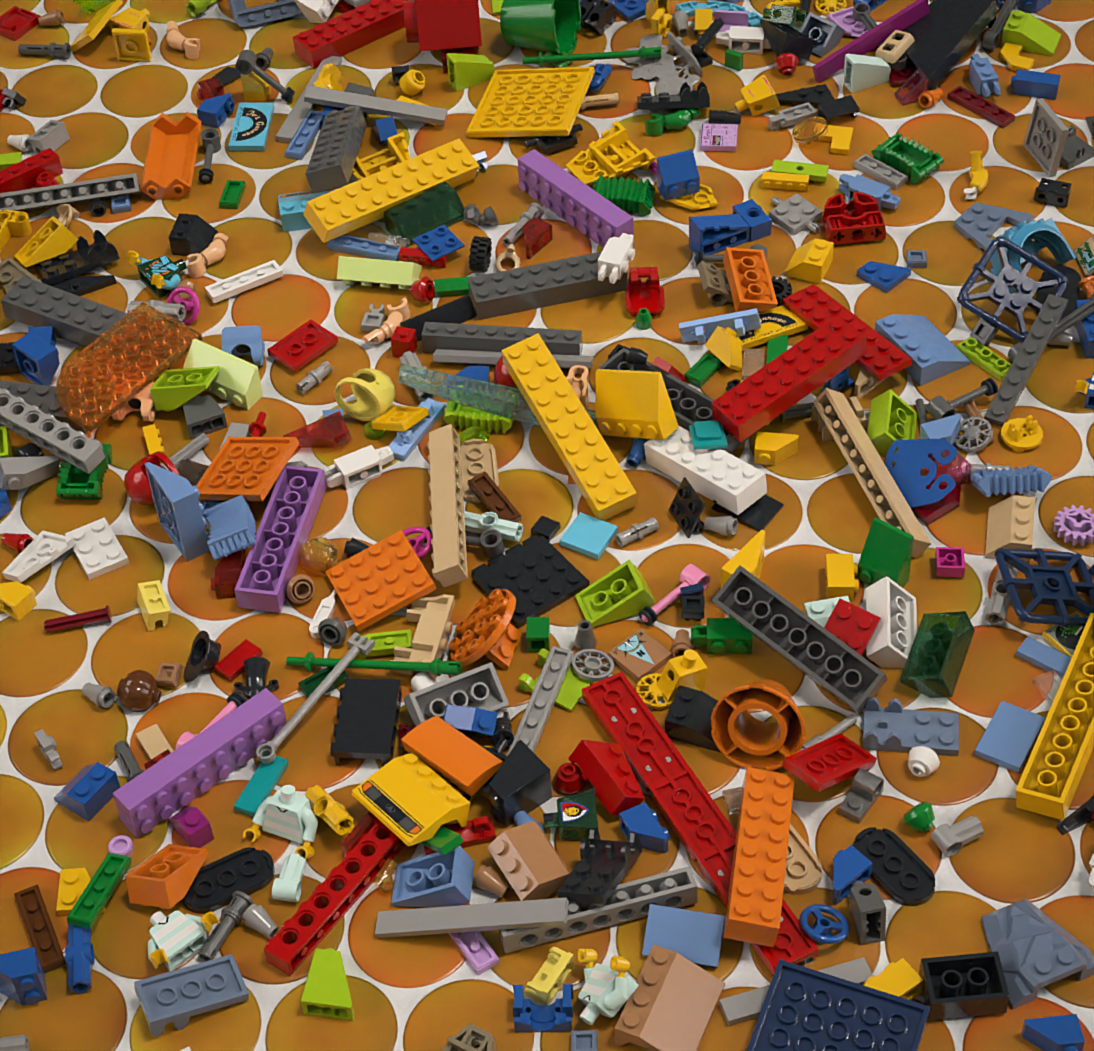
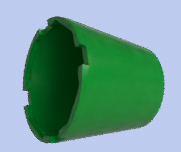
(541, 24)

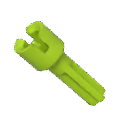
(197, 7)

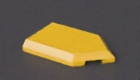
(696, 201)

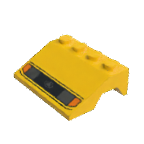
(411, 799)

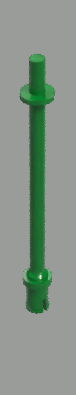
(642, 53)
(436, 667)

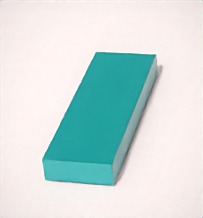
(260, 786)

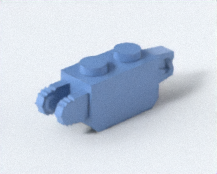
(983, 77)
(868, 186)

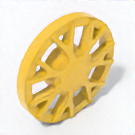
(829, 5)
(653, 692)

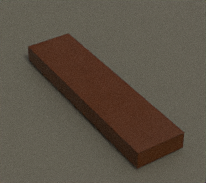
(40, 928)

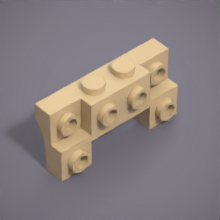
(431, 632)

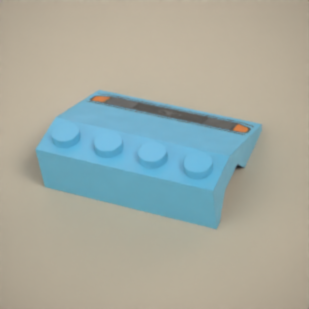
(293, 207)

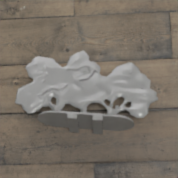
(664, 67)

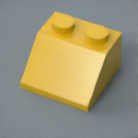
(811, 261)

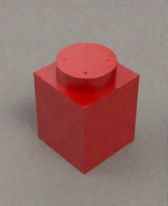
(442, 23)

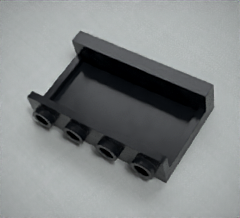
(367, 720)

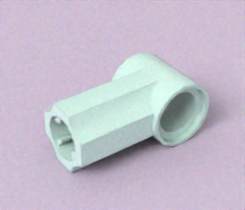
(289, 884)

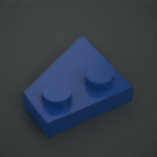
(883, 275)

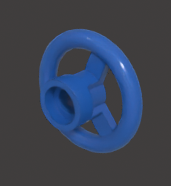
(823, 927)

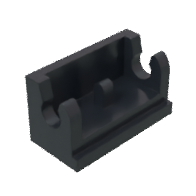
(838, 108)

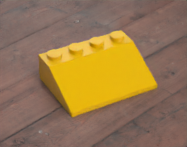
(633, 404)

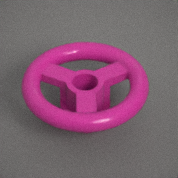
(191, 304)
(416, 543)

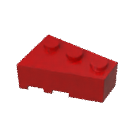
(609, 773)

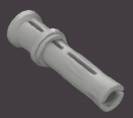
(516, 231)

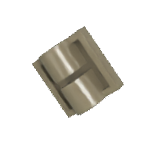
(715, 284)

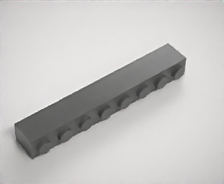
(496, 338)

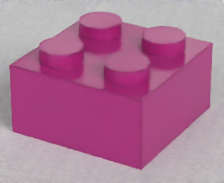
(949, 562)

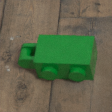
(722, 636)

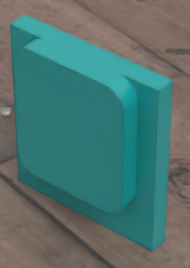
(707, 435)

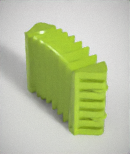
(467, 416)

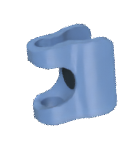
(244, 341)

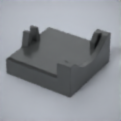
(1075, 150)

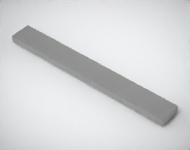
(376, 105)
(302, 108)
(492, 358)
(472, 918)

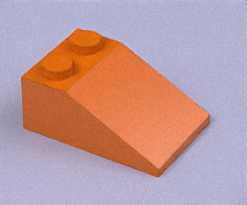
(165, 876)

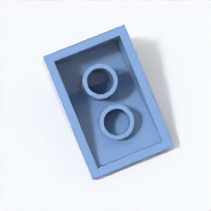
(434, 880)

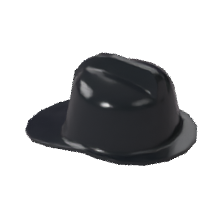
(203, 656)

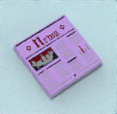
(718, 137)

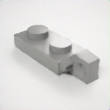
(792, 116)

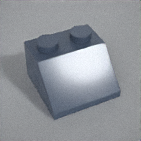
(823, 31)

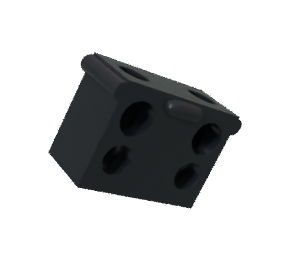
(1053, 192)

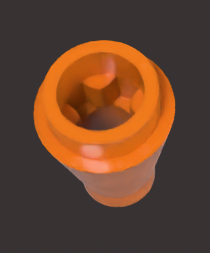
(930, 98)

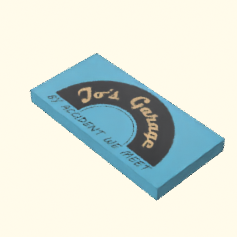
(251, 127)

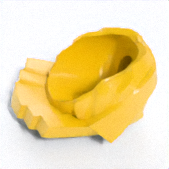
(329, 78)

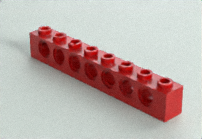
(381, 845)

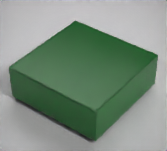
(733, 60)

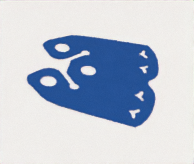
(909, 462)

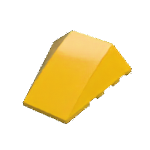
(394, 154)
(609, 156)

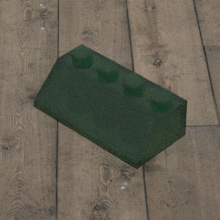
(425, 212)
(938, 653)

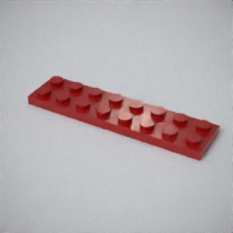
(818, 308)

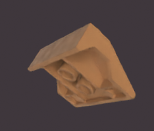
(669, 1004)

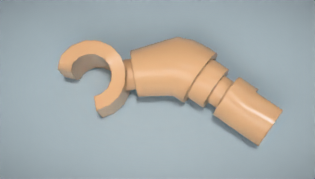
(178, 41)
(210, 255)
(396, 316)

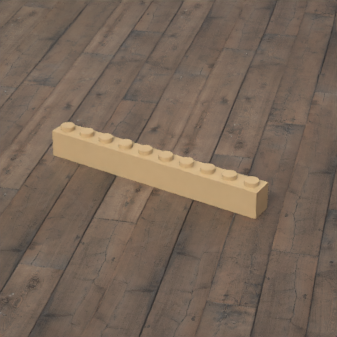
(869, 467)
(447, 507)

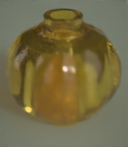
(318, 556)

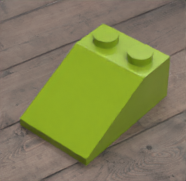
(1030, 33)
(180, 385)
(615, 595)

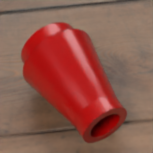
(17, 542)

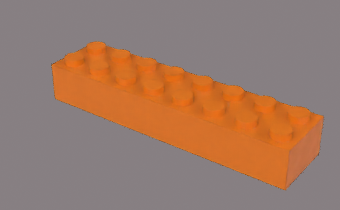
(759, 857)

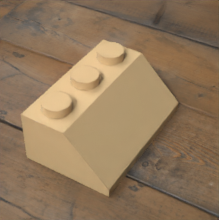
(1010, 525)

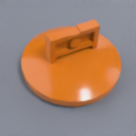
(487, 631)

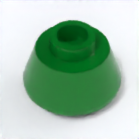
(920, 817)

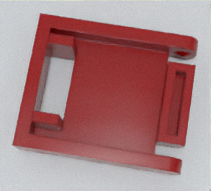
(17, 23)

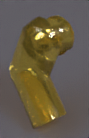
(384, 877)

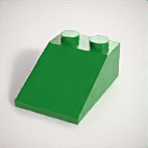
(886, 554)

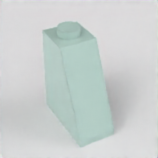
(864, 72)

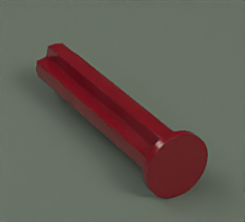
(78, 620)

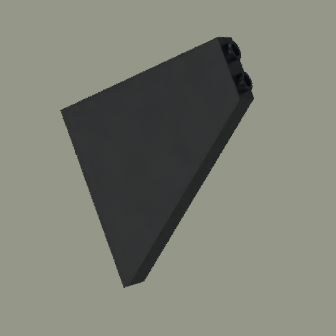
(946, 35)

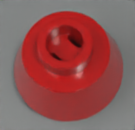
(786, 63)
(45, 179)
(423, 290)
(568, 778)

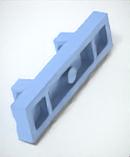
(738, 321)
(407, 441)

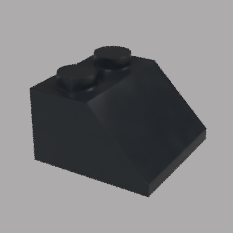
(190, 235)

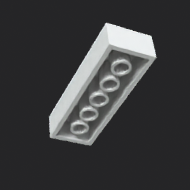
(709, 471)

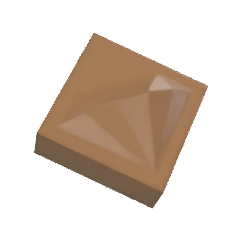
(168, 674)

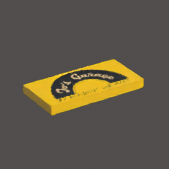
(774, 323)

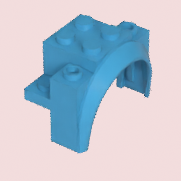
(1043, 235)

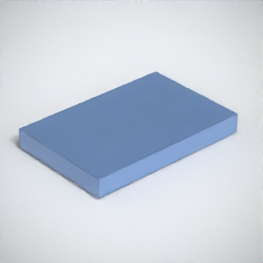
(1010, 736)
(686, 932)

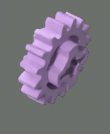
(1075, 525)

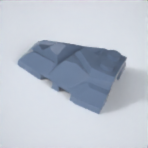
(1033, 950)

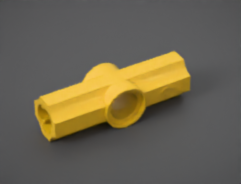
(329, 810)

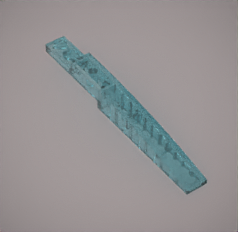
(473, 393)

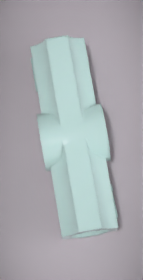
(489, 520)

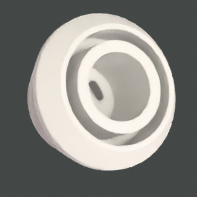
(922, 761)

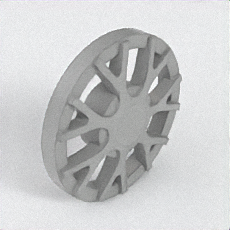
(974, 434)
(592, 665)

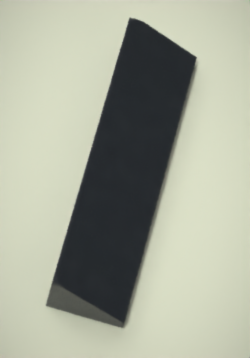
(452, 312)

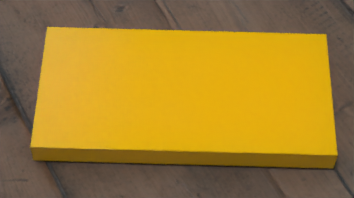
(96, 25)

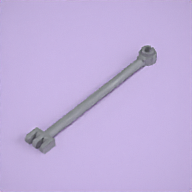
(357, 645)

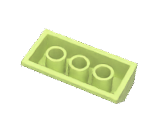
(377, 271)
(236, 380)

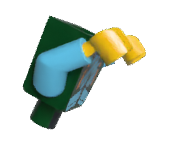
(158, 274)

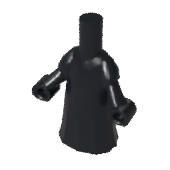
(255, 676)

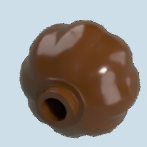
(138, 691)

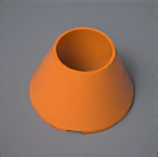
(755, 742)

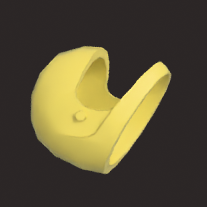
(373, 394)

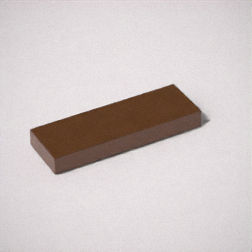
(493, 497)

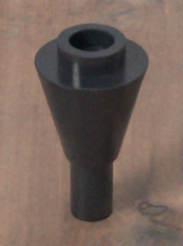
(353, 547)

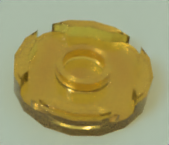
(809, 130)

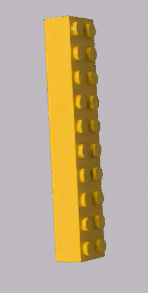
(371, 196)
(569, 428)
(1064, 739)

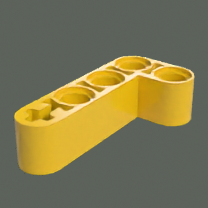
(13, 224)

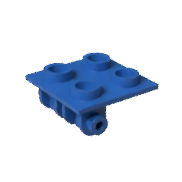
(438, 242)

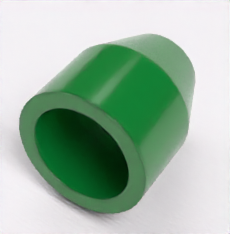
(643, 319)

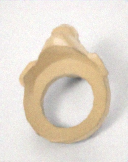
(64, 210)
(510, 255)

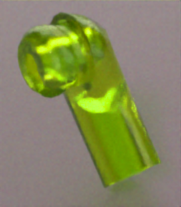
(474, 432)

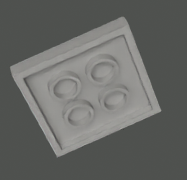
(1046, 137)

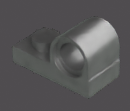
(863, 794)

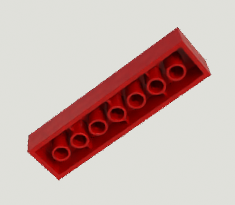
(349, 31)
(789, 378)

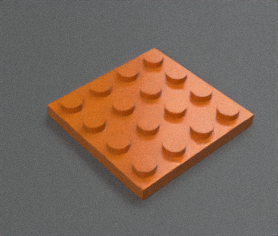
(246, 468)
(380, 580)

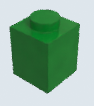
(538, 634)

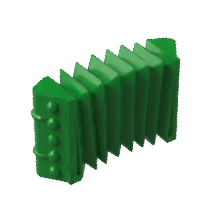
(908, 157)
(627, 193)
(77, 484)

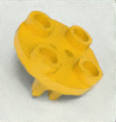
(1022, 434)

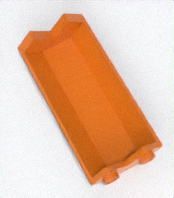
(170, 157)

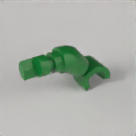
(671, 121)

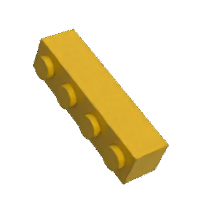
(785, 181)
(153, 442)

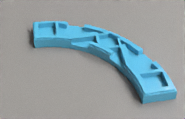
(689, 9)

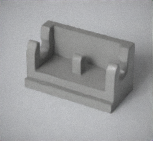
(50, 135)

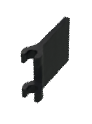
(756, 515)

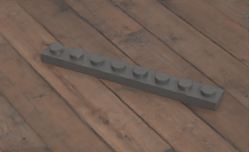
(1026, 360)

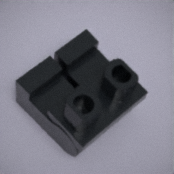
(596, 15)

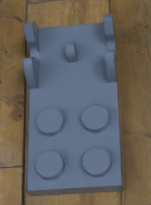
(903, 729)
(190, 992)

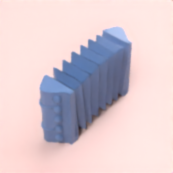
(1010, 481)
(230, 527)

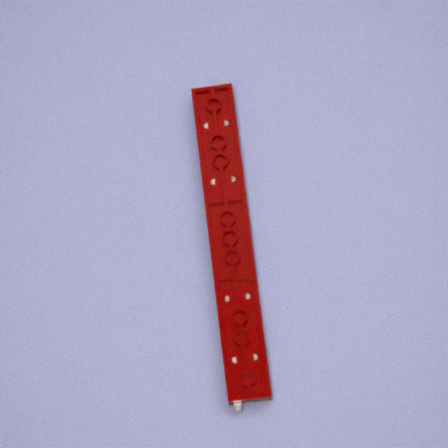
(684, 803)

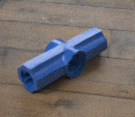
(79, 958)

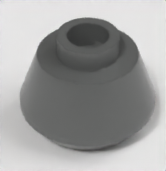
(332, 631)

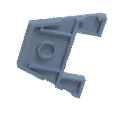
(983, 220)

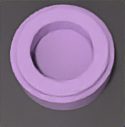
(121, 846)

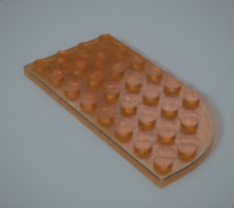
(121, 364)

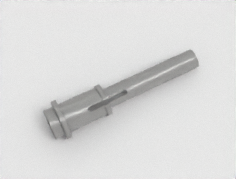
(837, 729)

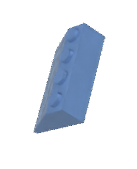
(920, 340)
(179, 511)

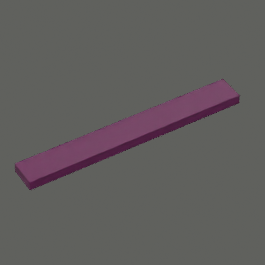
(871, 39)

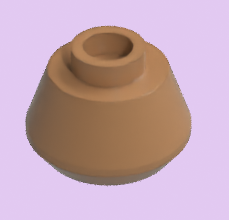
(300, 589)

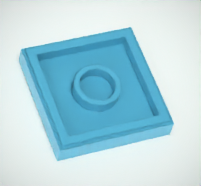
(589, 535)

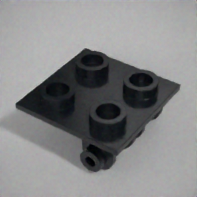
(687, 509)

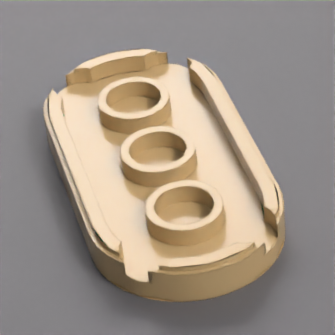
(477, 458)
(803, 867)

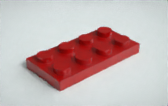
(828, 762)

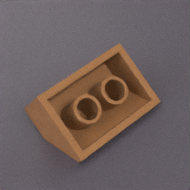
(529, 861)

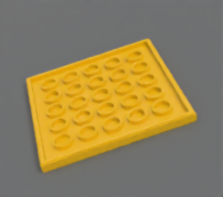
(531, 102)

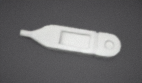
(323, 612)

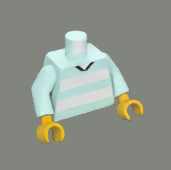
(287, 817)
(177, 937)
(604, 987)

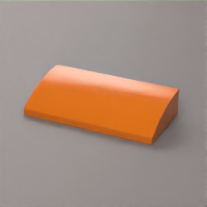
(749, 279)
(452, 754)

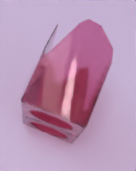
(958, 469)

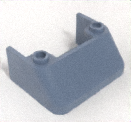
(261, 14)

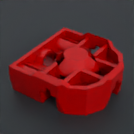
(863, 216)

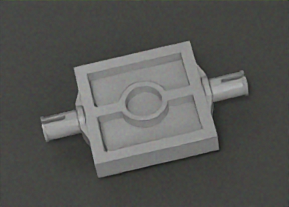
(795, 214)

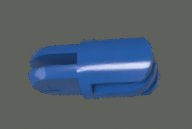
(600, 76)

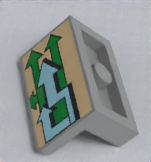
(1085, 256)

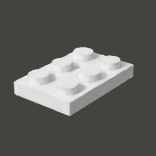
(97, 548)

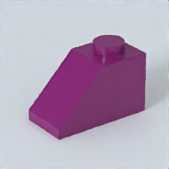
(192, 827)

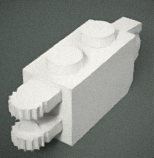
(744, 39)
(616, 257)
(358, 467)

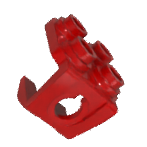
(644, 294)

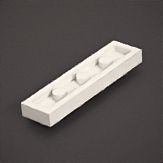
(244, 281)

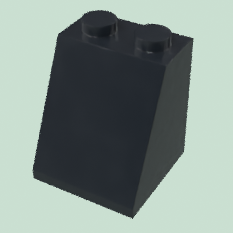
(519, 784)

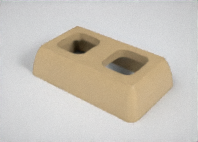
(900, 46)

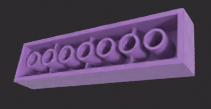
(572, 199)
(280, 538)
(199, 763)

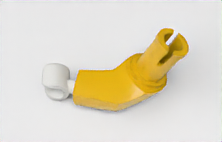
(978, 176)

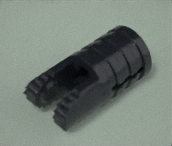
(723, 117)
(503, 729)

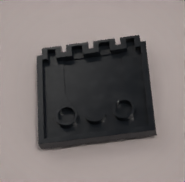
(534, 574)

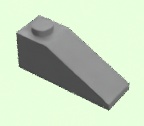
(25, 471)

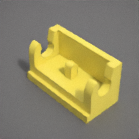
(153, 603)
(550, 976)

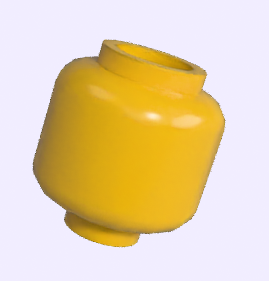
(412, 82)

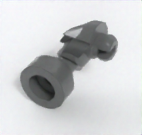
(488, 217)

